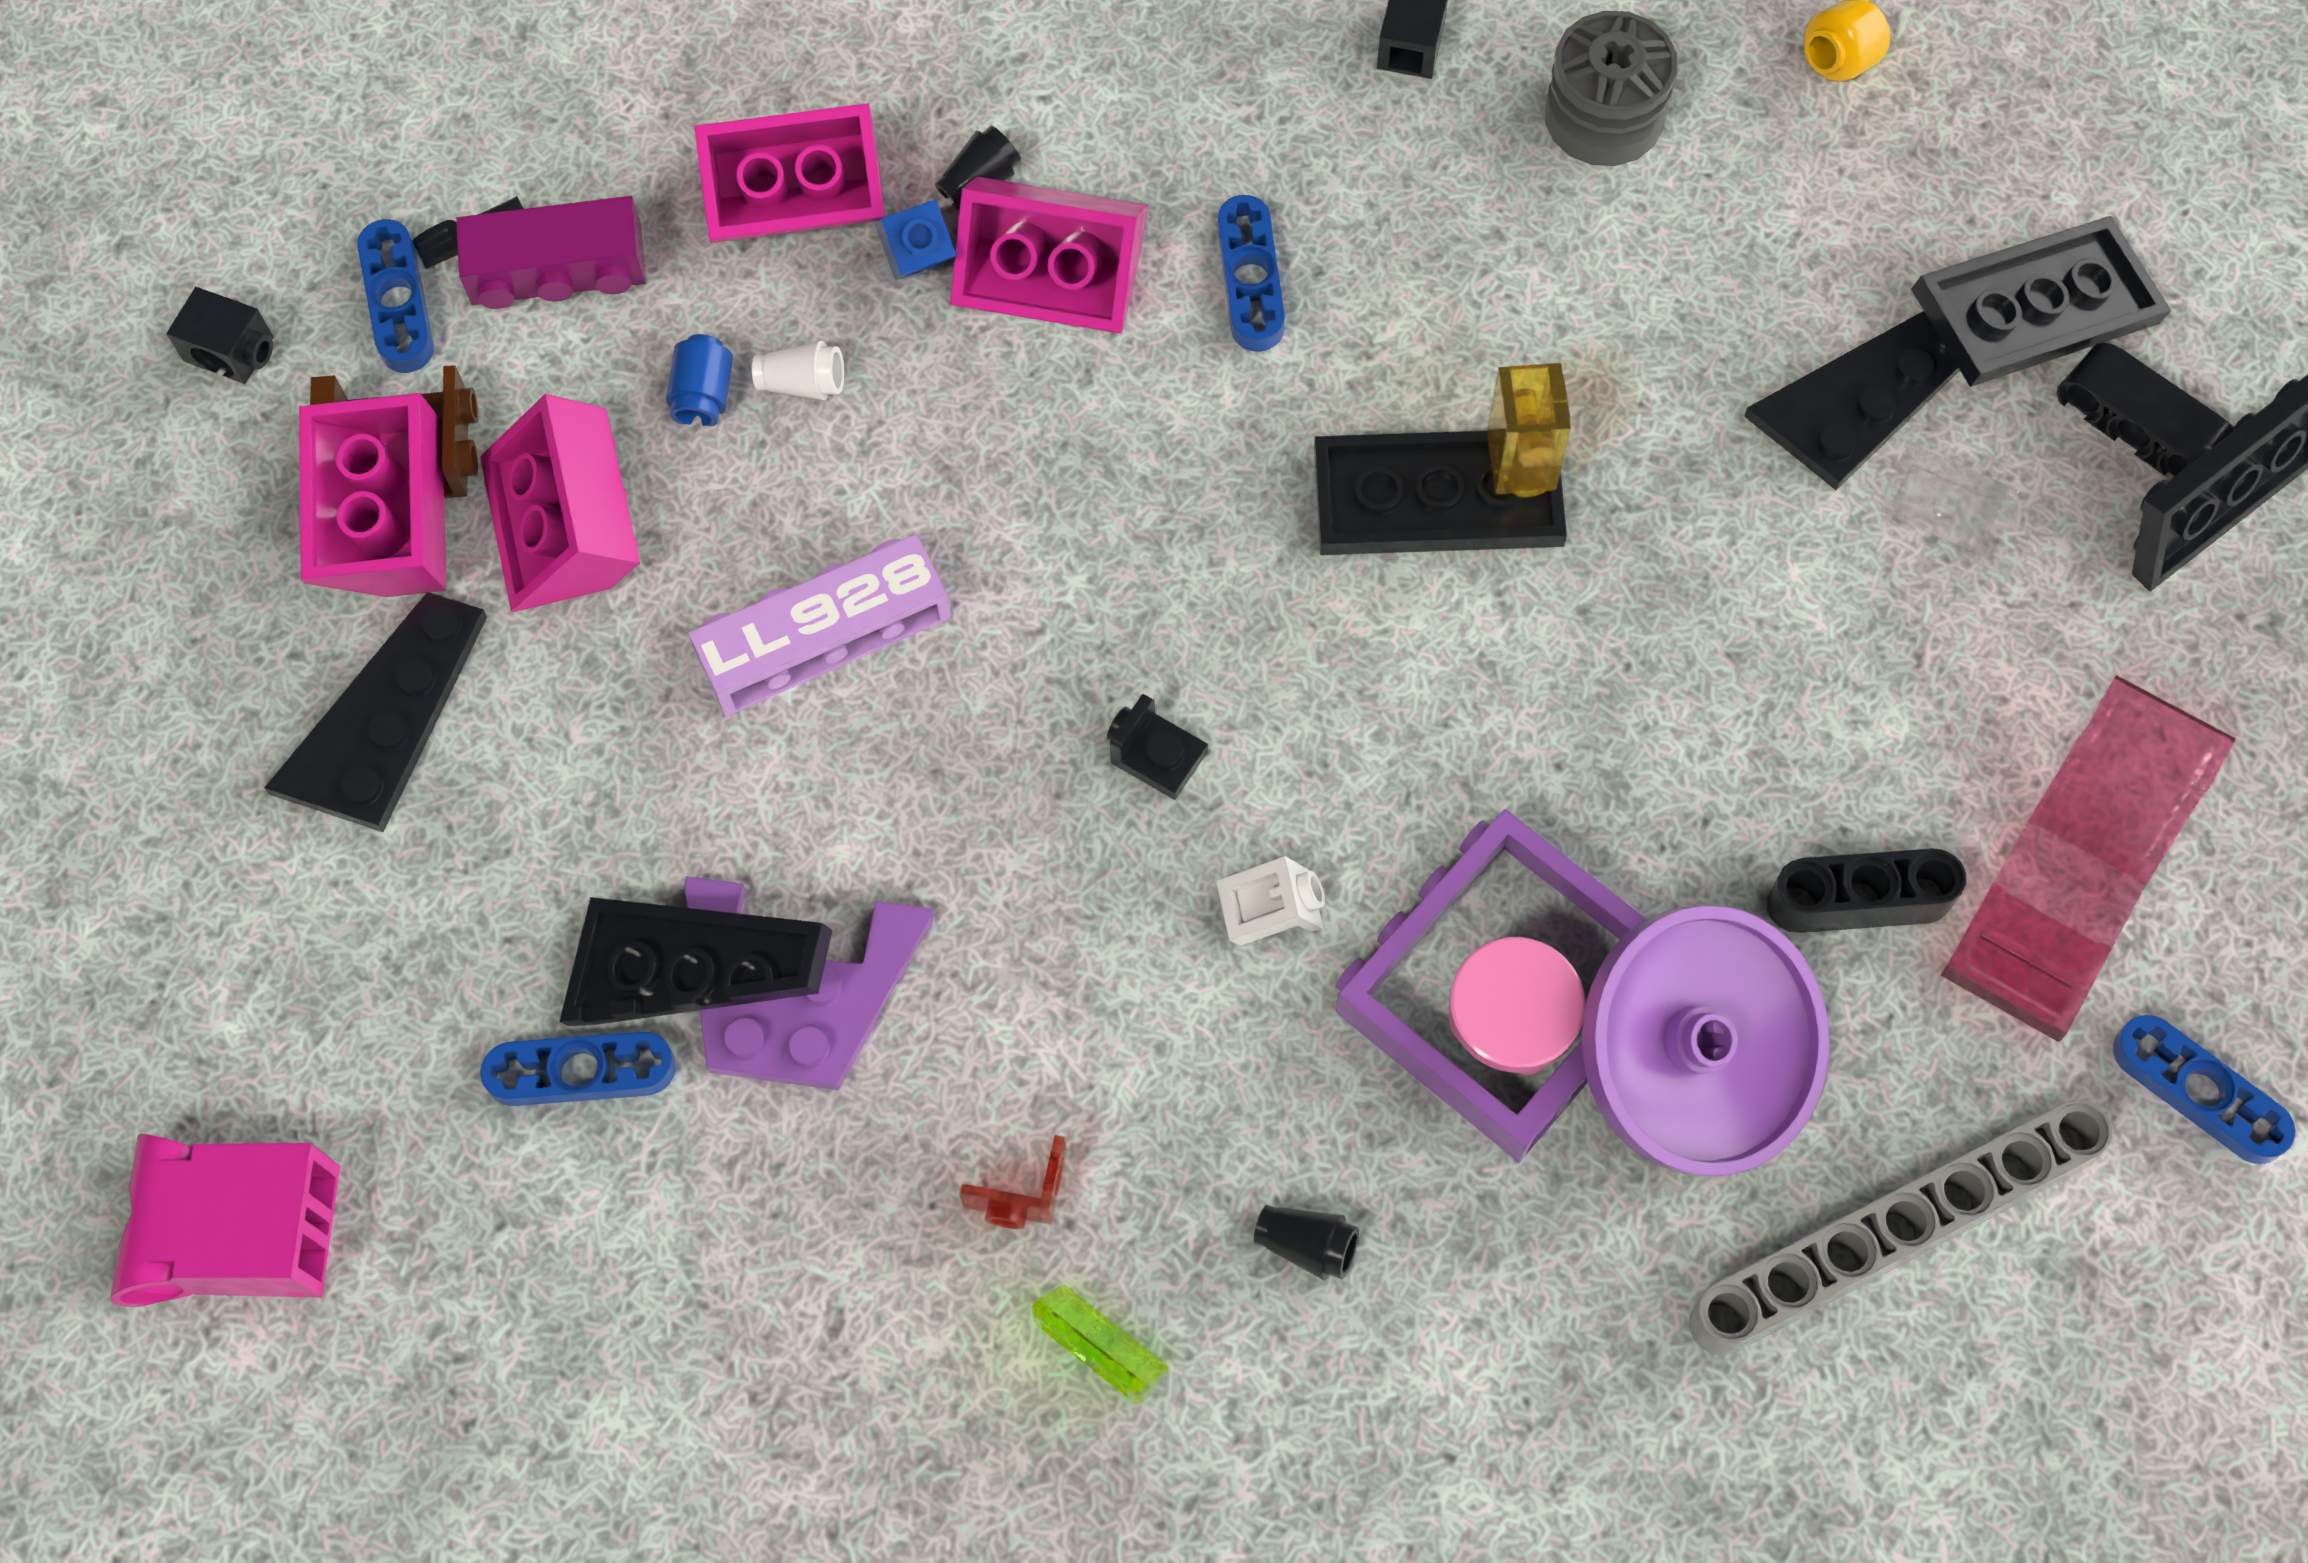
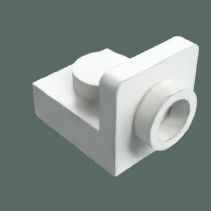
(1270, 900)

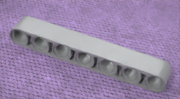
(1922, 1205)

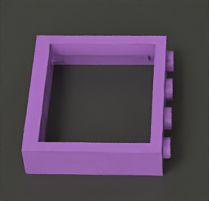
(1355, 1004)

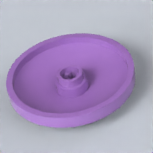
(1705, 1040)

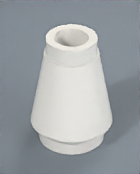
(801, 371)

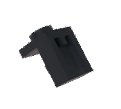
(1154, 748)

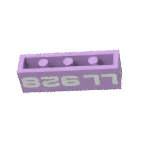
(820, 624)

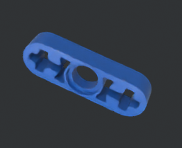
(1259, 253)
(380, 280)
(2229, 1083)
(530, 1088)

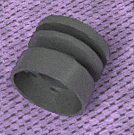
(1610, 88)

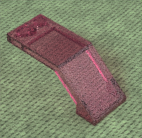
(2086, 857)

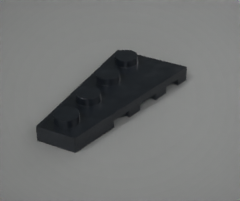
(1858, 400)
(378, 727)
(676, 960)

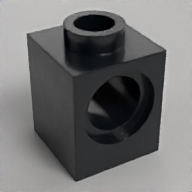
(221, 335)

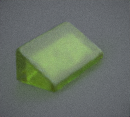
(1098, 1343)

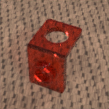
(1013, 1209)

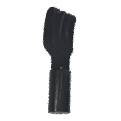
(440, 240)

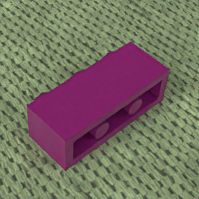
(550, 251)

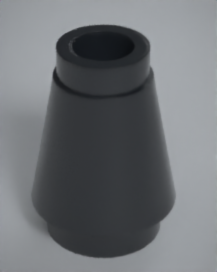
(983, 156)
(1308, 1239)

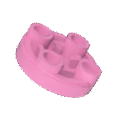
(1516, 1005)

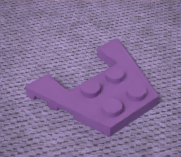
(815, 1035)

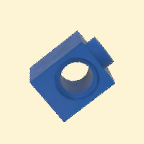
(915, 239)

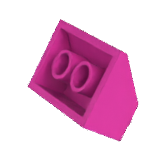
(790, 172)
(1047, 253)
(372, 496)
(559, 504)

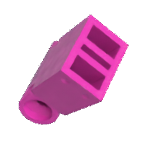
(225, 1221)

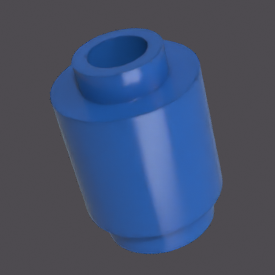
(699, 380)

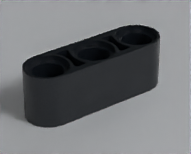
(2141, 408)
(1887, 873)

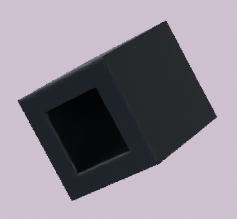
(1411, 36)

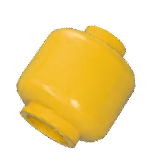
(1846, 39)

